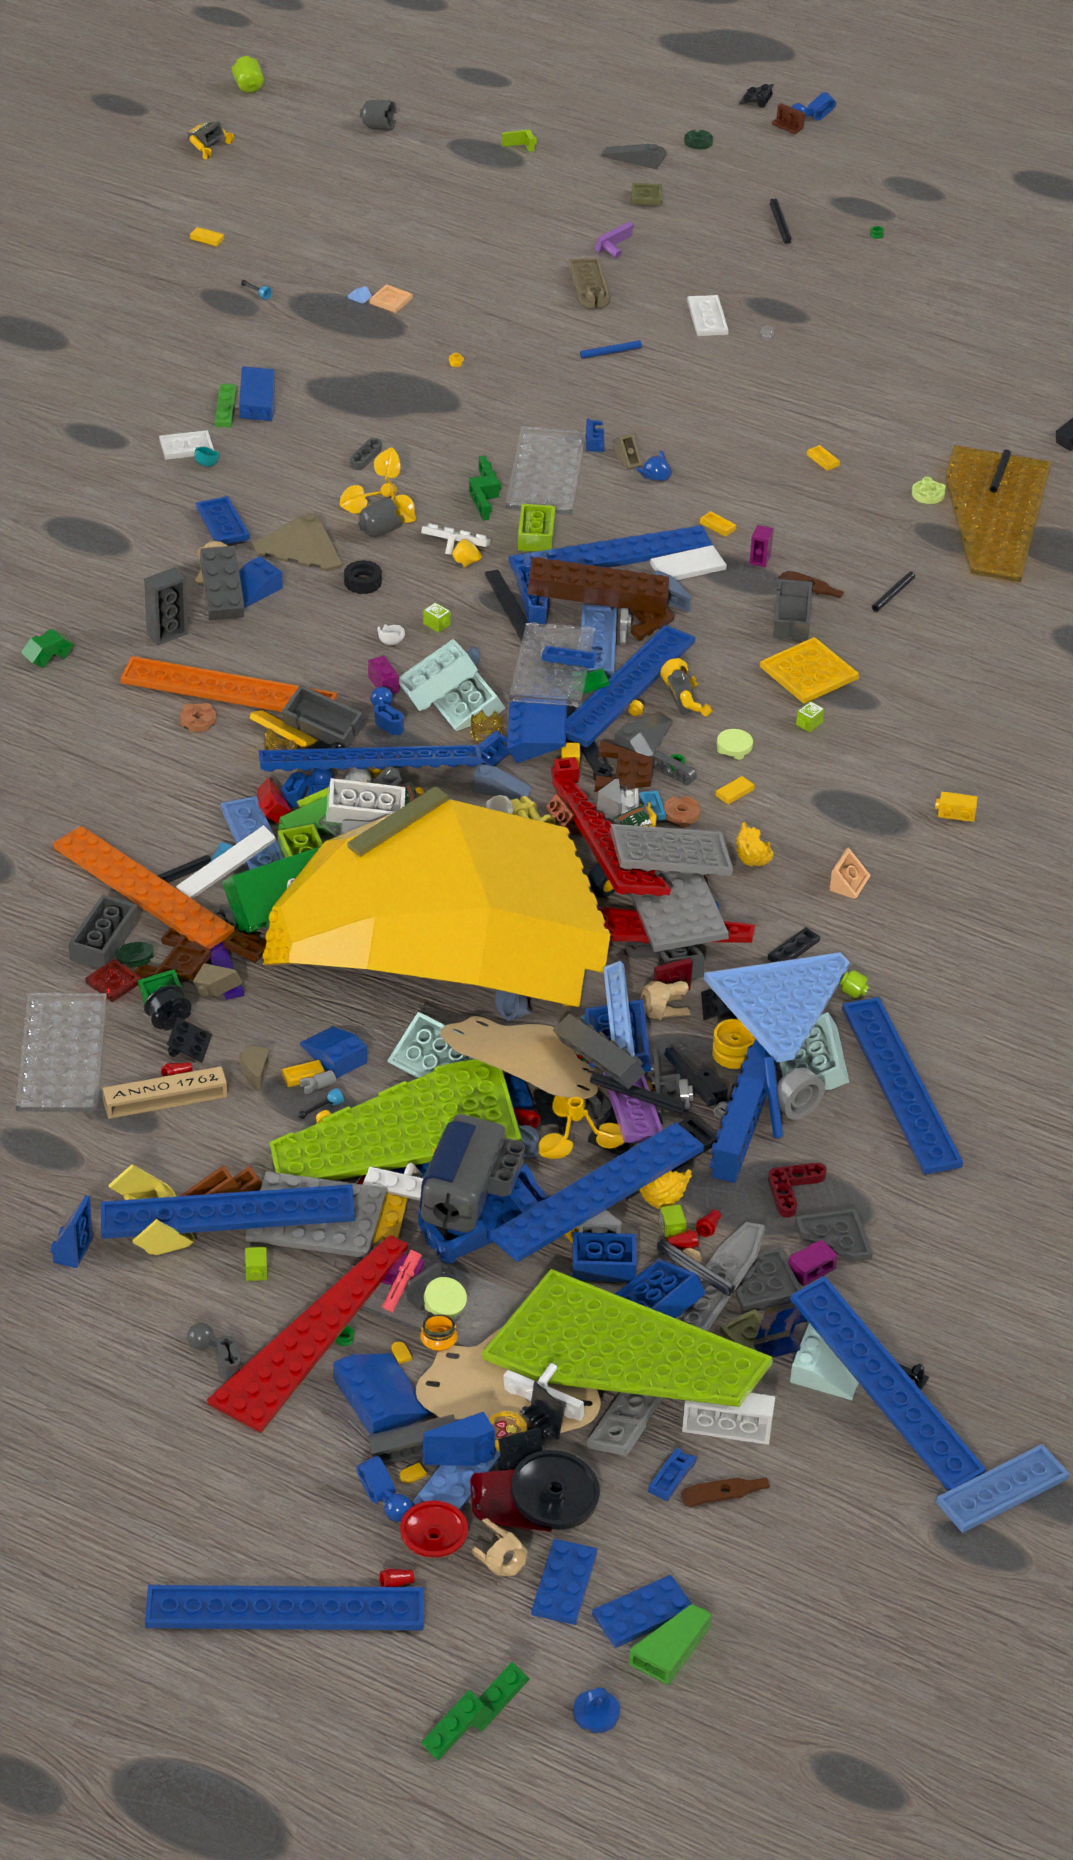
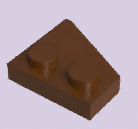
(246, 945)

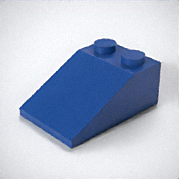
(257, 393)
(259, 580)
(337, 1050)
(74, 1236)
(460, 1442)

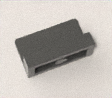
(597, 1105)
(417, 1285)

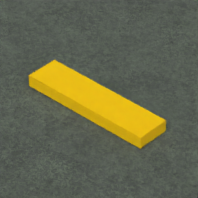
(282, 729)

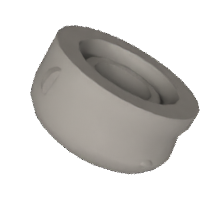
(799, 1092)

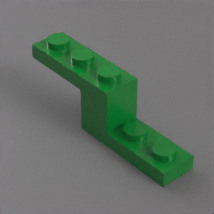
(484, 488)
(475, 1710)

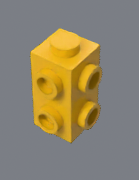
(956, 806)

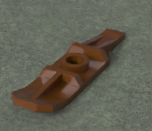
(818, 586)
(712, 1491)

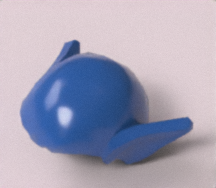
(656, 468)

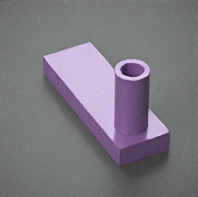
(610, 239)

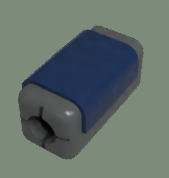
(465, 1168)

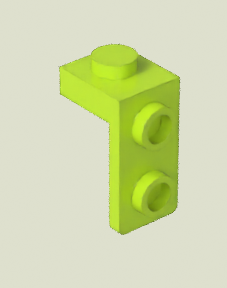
(519, 138)

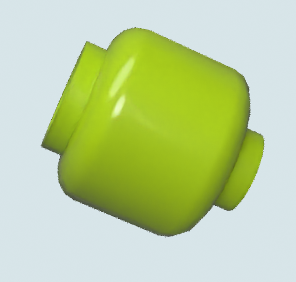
(854, 984)

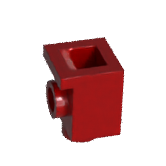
(566, 768)

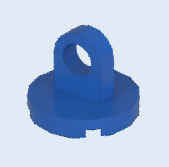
(596, 1710)

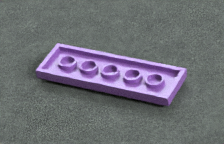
(635, 1117)

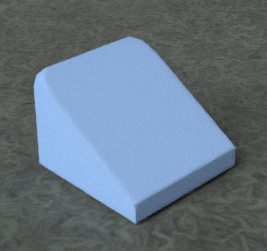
(360, 295)

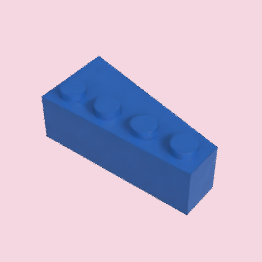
(534, 606)

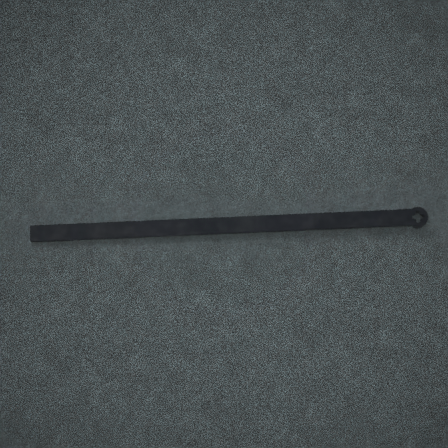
(518, 621)

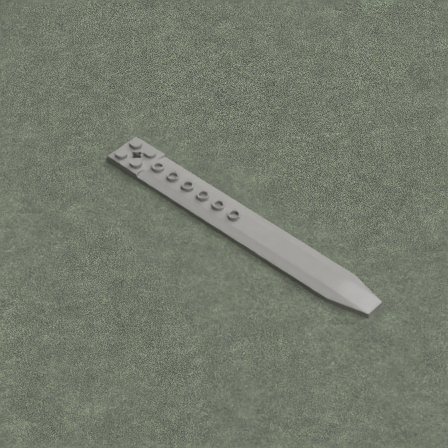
(632, 1411)

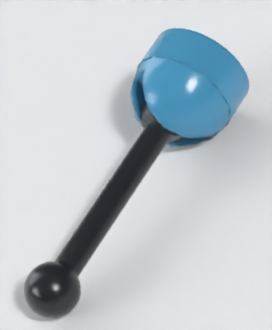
(264, 289)
(334, 1098)

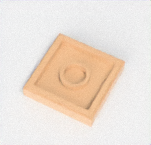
(391, 298)

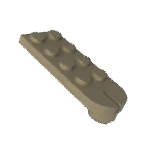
(589, 282)

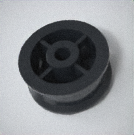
(167, 1005)

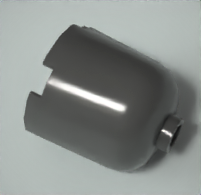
(379, 114)
(379, 518)

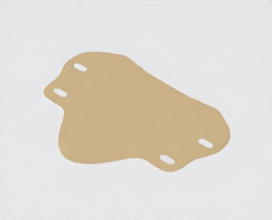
(526, 1052)
(476, 1386)

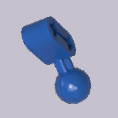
(818, 107)
(385, 715)
(297, 783)
(381, 1488)

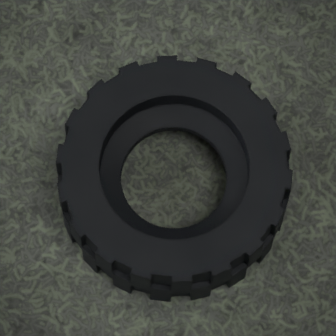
(363, 586)

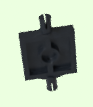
(544, 1104)

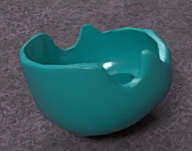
(206, 456)

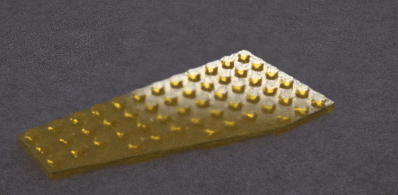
(1001, 524)

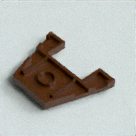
(649, 622)
(632, 768)
(185, 958)

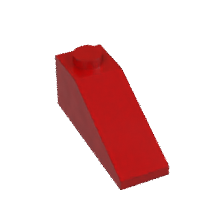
(272, 801)

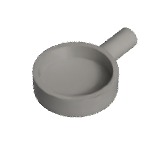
(625, 623)
(686, 1093)

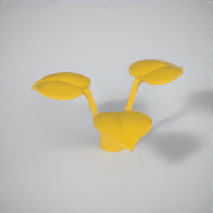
(386, 465)
(555, 1146)

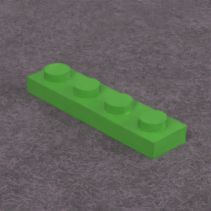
(225, 405)

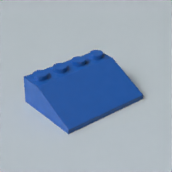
(535, 729)
(599, 1019)
(664, 1288)
(378, 1391)

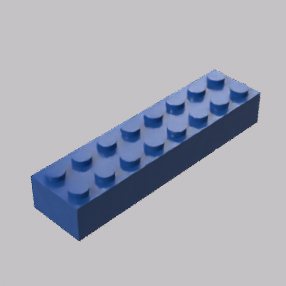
(741, 1116)

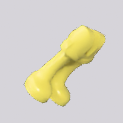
(528, 808)

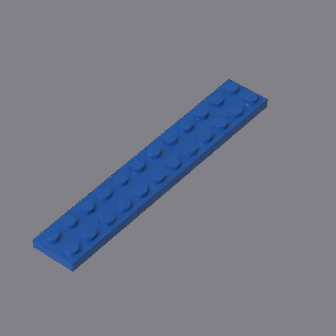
(623, 550)
(626, 685)
(369, 757)
(902, 1086)
(596, 1192)
(229, 1210)
(887, 1384)
(284, 1607)

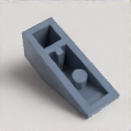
(677, 595)
(496, 782)

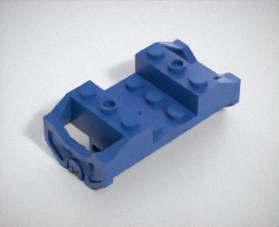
(495, 1213)

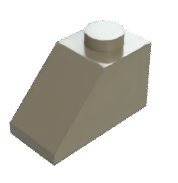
(627, 451)
(216, 980)
(254, 1064)

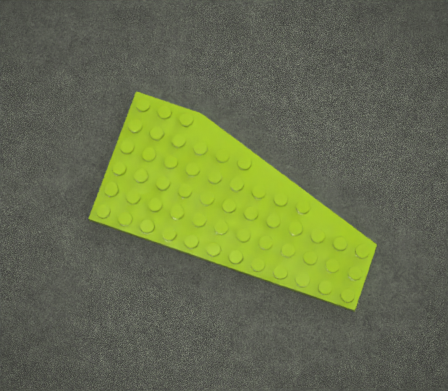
(397, 1124)
(621, 1347)

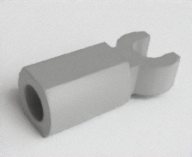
(318, 1081)

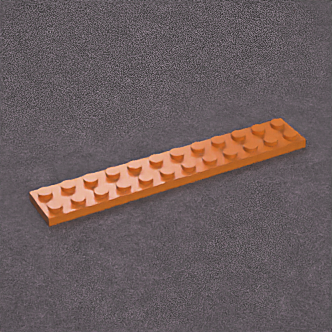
(210, 684)
(143, 887)

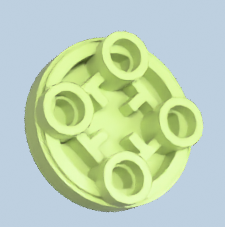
(928, 491)
(734, 743)
(445, 1297)

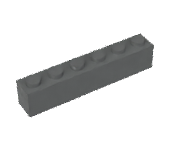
(599, 1050)

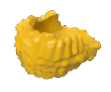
(750, 847)
(666, 1189)

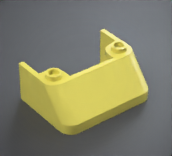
(157, 1237)

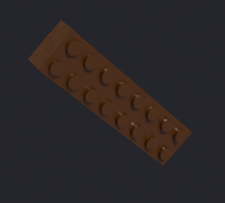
(598, 585)

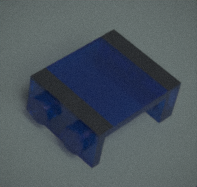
(776, 1331)

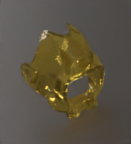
(485, 725)
(272, 741)

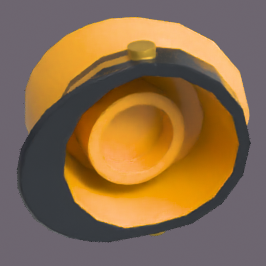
(438, 1332)

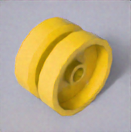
(731, 1043)

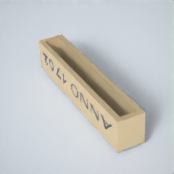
(164, 1092)

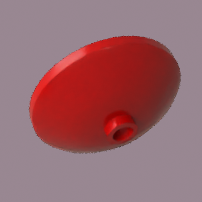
(435, 1521)

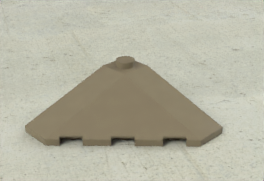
(302, 541)

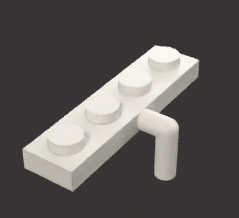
(451, 535)
(397, 1183)
(523, 1387)

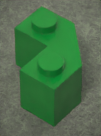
(41, 649)

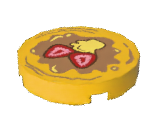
(507, 1424)

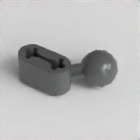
(227, 1353)

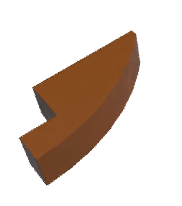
(222, 1182)

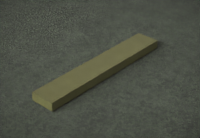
(397, 821)

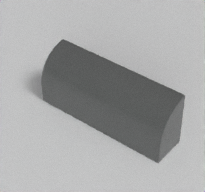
(404, 1441)

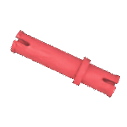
(401, 1280)

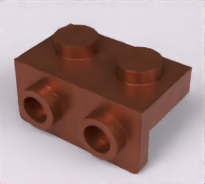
(789, 119)
(562, 814)

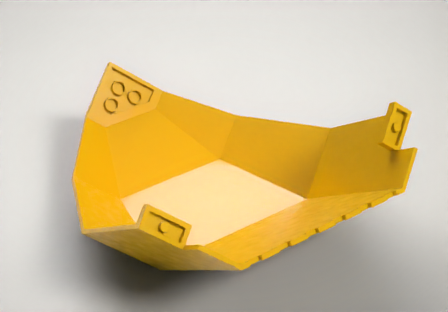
(451, 901)

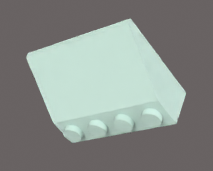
(437, 675)
(468, 699)
(423, 1048)
(822, 1054)
(820, 1368)

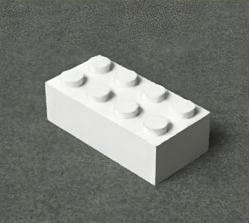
(362, 800)
(745, 1423)

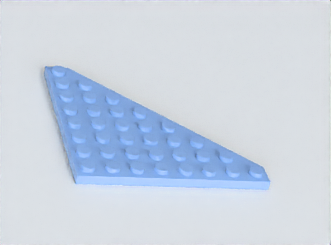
(780, 998)

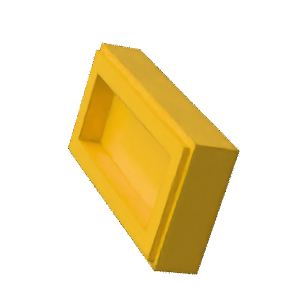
(206, 236)
(823, 457)
(718, 523)
(735, 790)
(294, 1074)

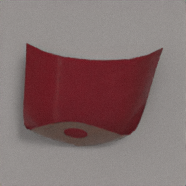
(495, 1499)

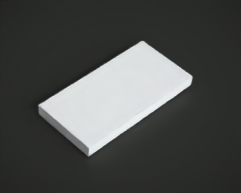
(707, 315)
(690, 563)

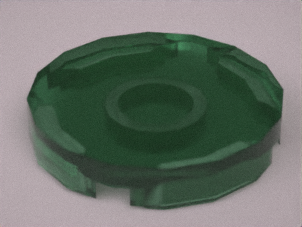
(698, 140)
(135, 954)

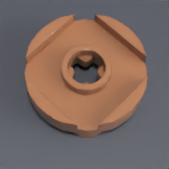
(191, 712)
(675, 814)

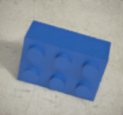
(604, 1257)

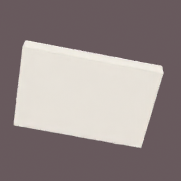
(184, 444)

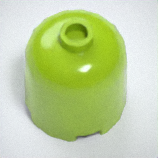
(248, 74)

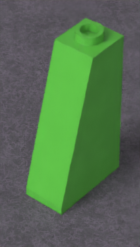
(306, 815)
(671, 1644)

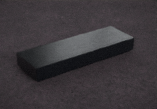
(794, 946)

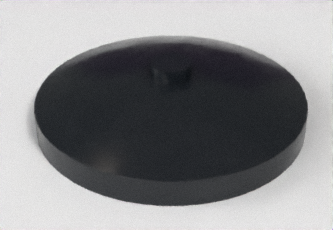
(554, 1489)

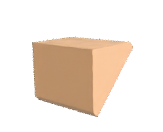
(848, 875)

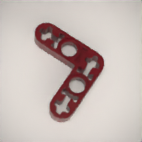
(788, 1180)

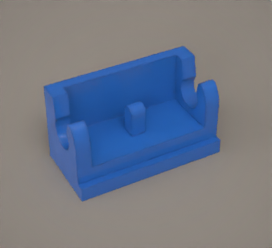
(594, 436)
(493, 749)

